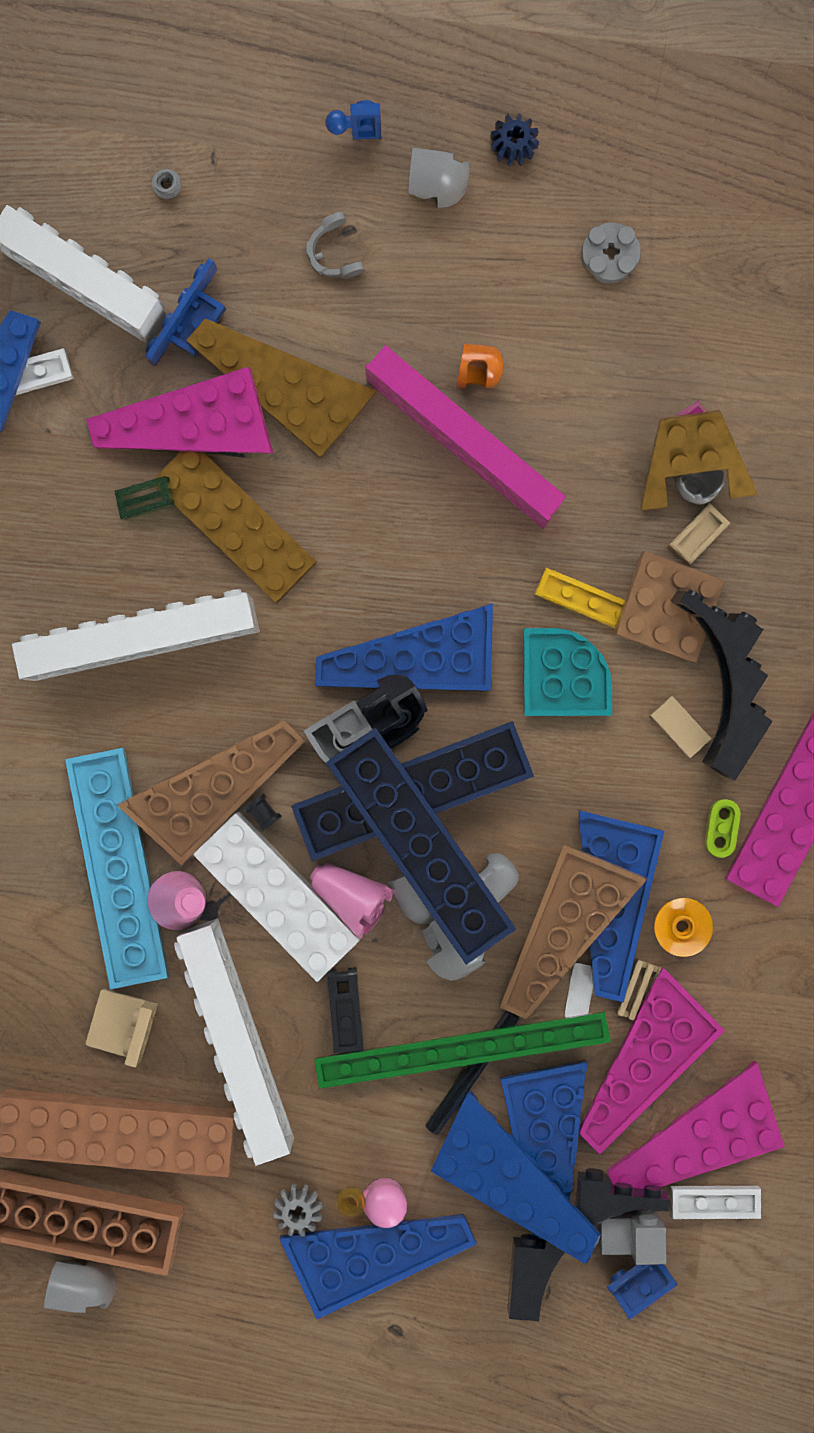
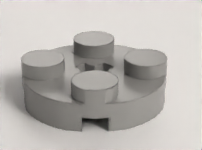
(605, 236)

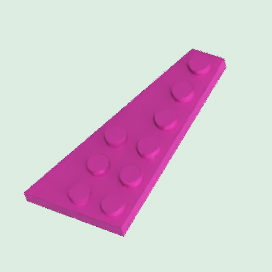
(202, 417)
(658, 1048)

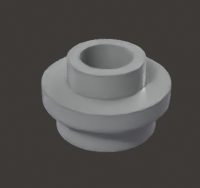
(163, 176)

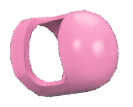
(385, 1203)

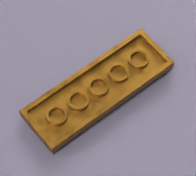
(236, 524)

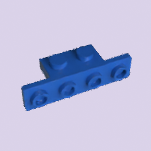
(189, 314)

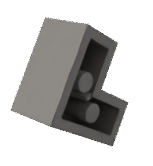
(635, 1233)

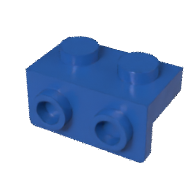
(641, 1287)

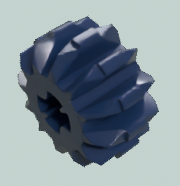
(514, 128)

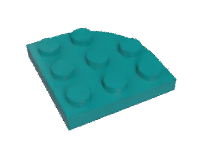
(564, 675)

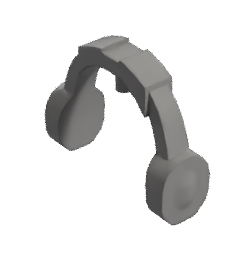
(330, 223)

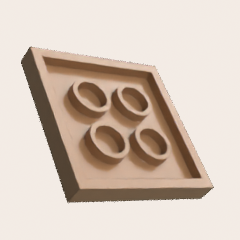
(650, 615)

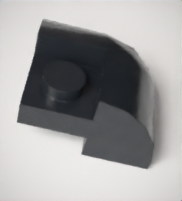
(394, 709)

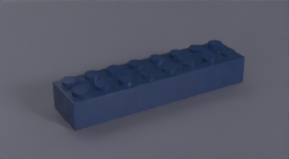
(443, 777)
(421, 846)

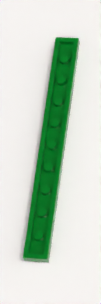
(462, 1049)

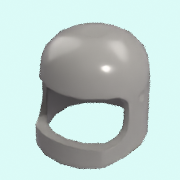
(499, 875)

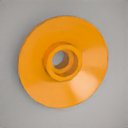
(697, 931)

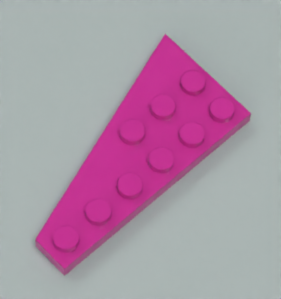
(710, 1135)

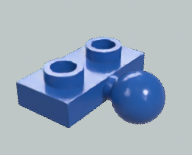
(364, 120)

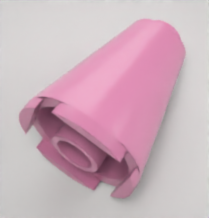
(351, 896)
(176, 900)

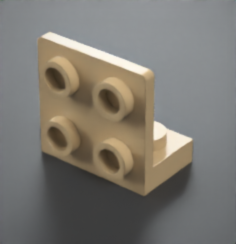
(121, 1025)

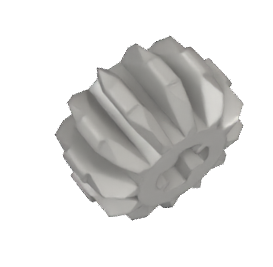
(308, 1214)

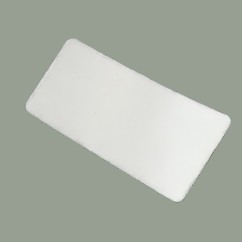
(579, 991)

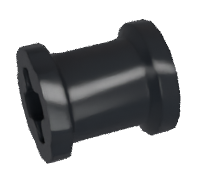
(262, 812)

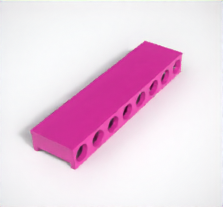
(463, 436)

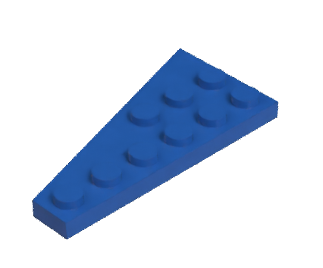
(546, 1117)
(360, 1260)

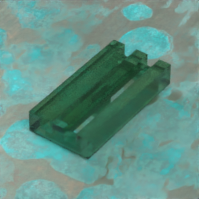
(165, 493)

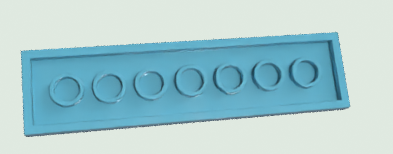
(116, 869)

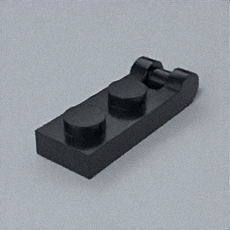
(345, 1011)

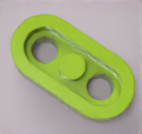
(724, 828)

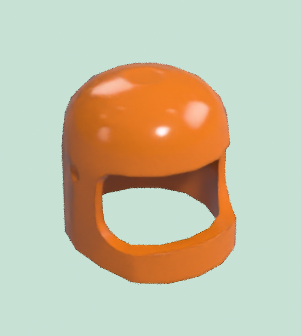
(480, 366)

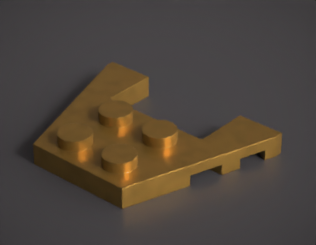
(692, 446)

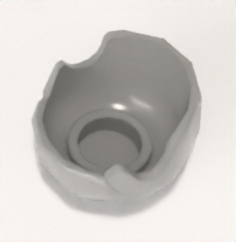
(700, 487)

